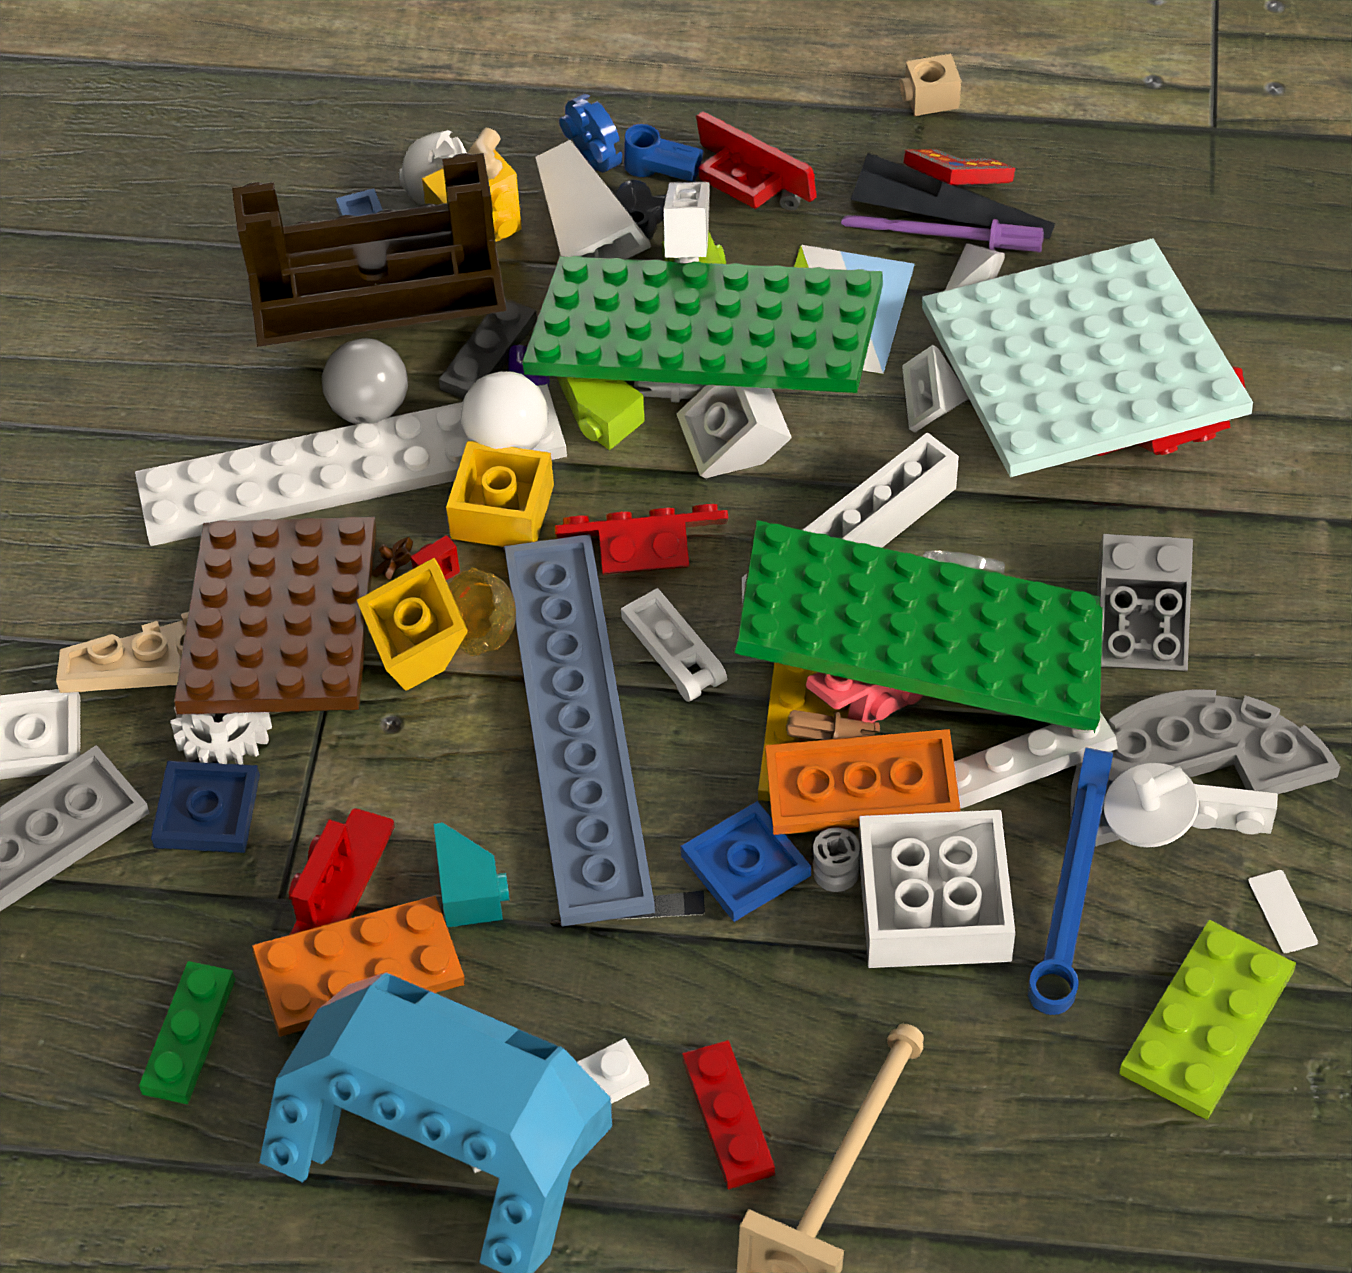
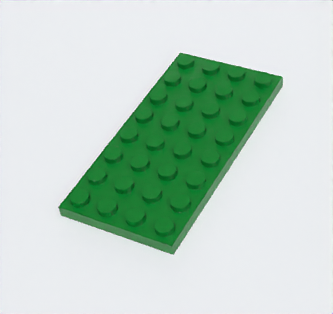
(706, 324)
(922, 626)

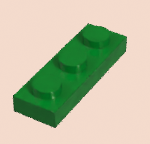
(187, 1032)

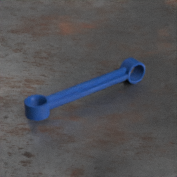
(1073, 881)

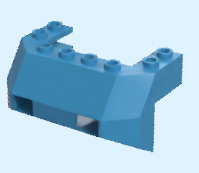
(448, 1084)

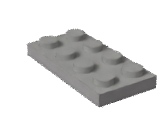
(63, 822)

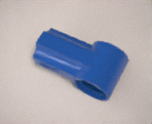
(649, 154)

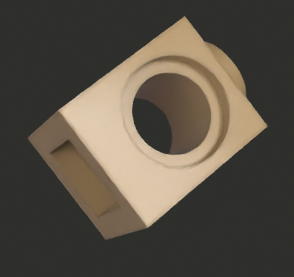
(931, 85)

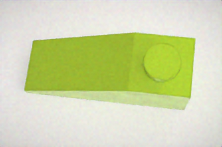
(603, 408)

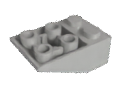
(1145, 601)

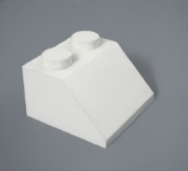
(732, 428)

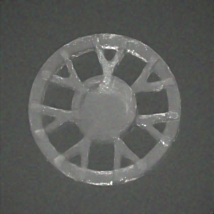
(967, 560)

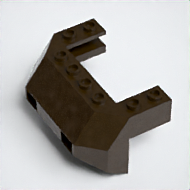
(371, 267)

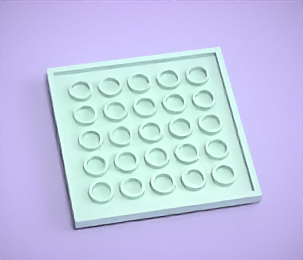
(1085, 357)

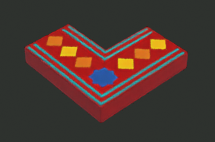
(956, 170)

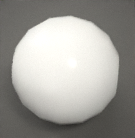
(504, 412)

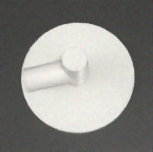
(1151, 805)

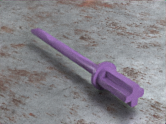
(999, 235)

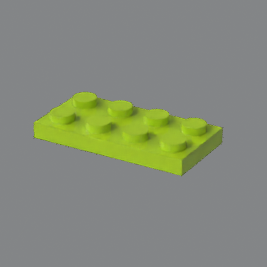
(1207, 1019)

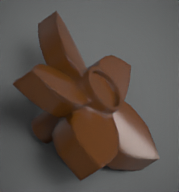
(393, 557)

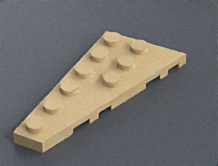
(125, 662)

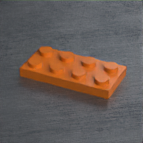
(846, 778)
(316, 964)

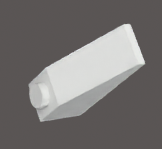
(686, 221)

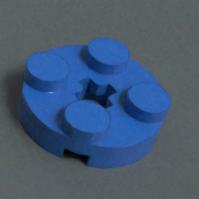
(591, 132)

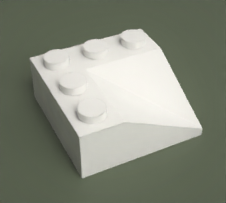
(935, 889)

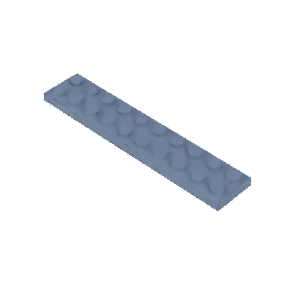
(578, 732)

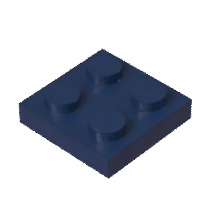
(205, 806)

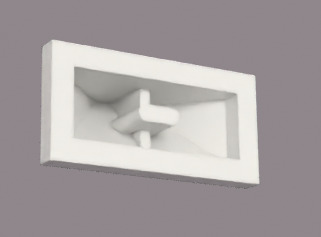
(975, 266)
(930, 388)

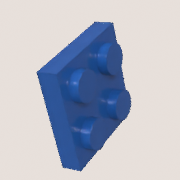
(745, 861)

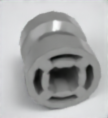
(836, 859)

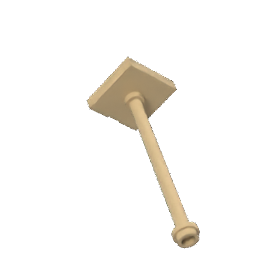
(777, 1248)

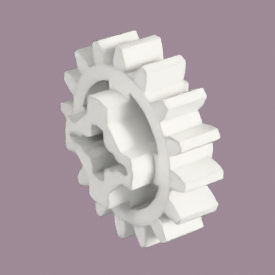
(220, 735)

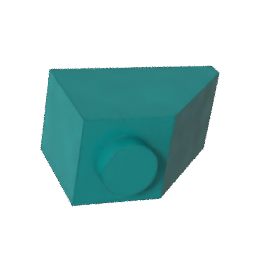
(468, 879)

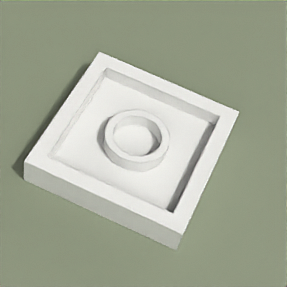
(38, 732)

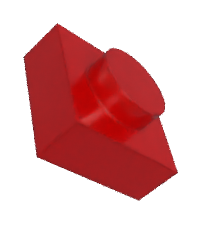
(444, 552)

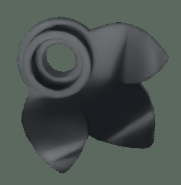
(641, 206)

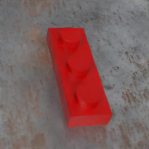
(728, 1114)

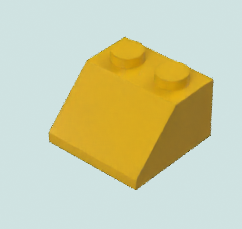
(414, 624)

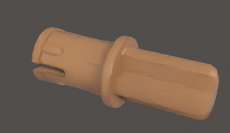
(826, 727)

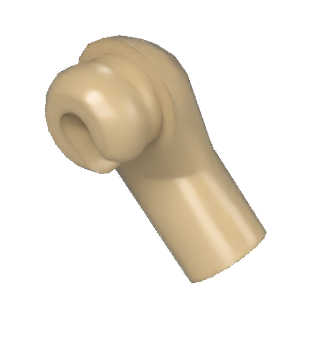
(486, 144)

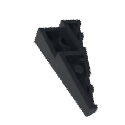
(906, 189)

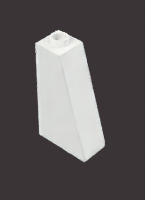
(584, 210)

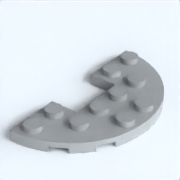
(1213, 733)

